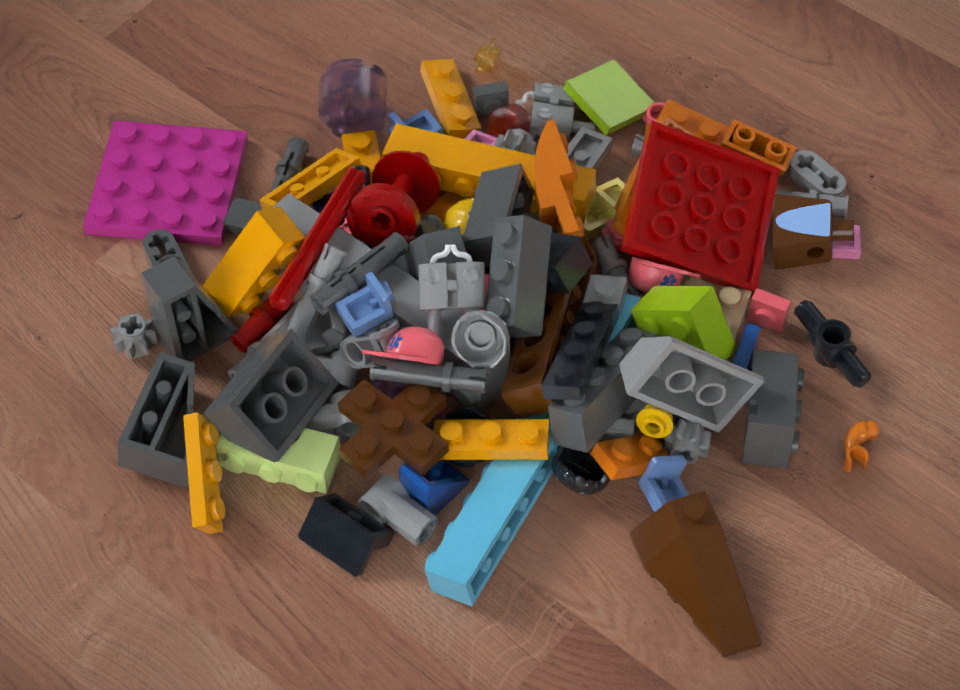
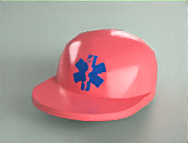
(646, 274)
(414, 345)

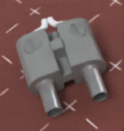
(553, 103)
(450, 286)

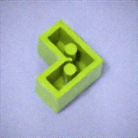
(688, 315)

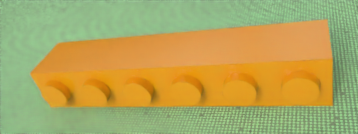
(462, 162)

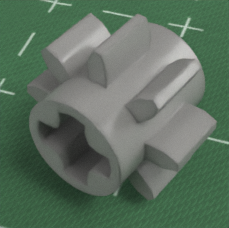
(517, 140)
(134, 335)
(688, 440)

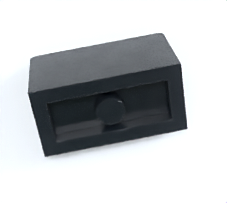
(343, 532)

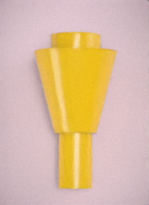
(655, 421)

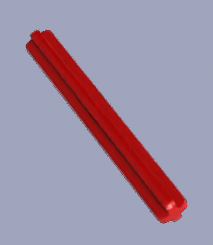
(314, 242)

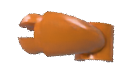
(857, 435)

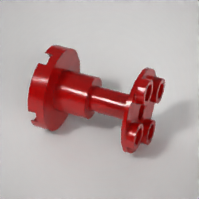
(400, 191)

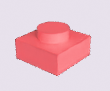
(769, 310)

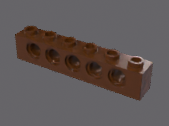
(536, 354)

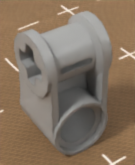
(374, 340)

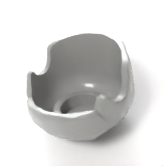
(327, 333)
(480, 338)

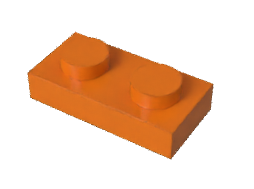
(627, 455)

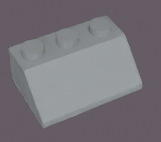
(687, 381)

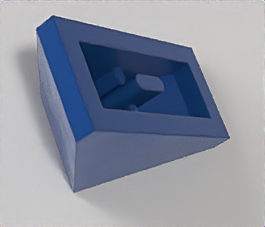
(435, 487)

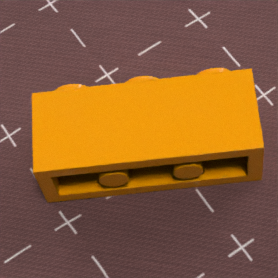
(254, 261)

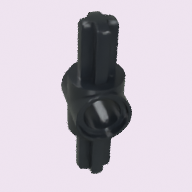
(836, 355)

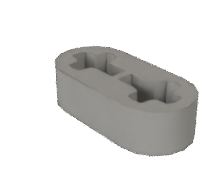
(819, 175)

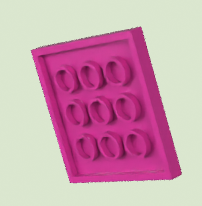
(166, 181)

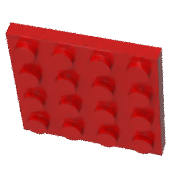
(700, 208)

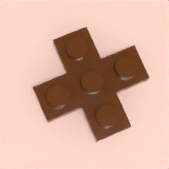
(392, 427)

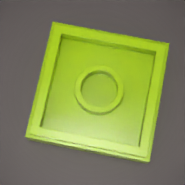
(608, 96)

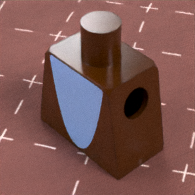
(806, 231)

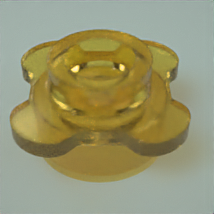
(487, 57)

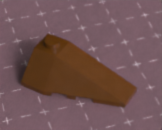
(692, 561)

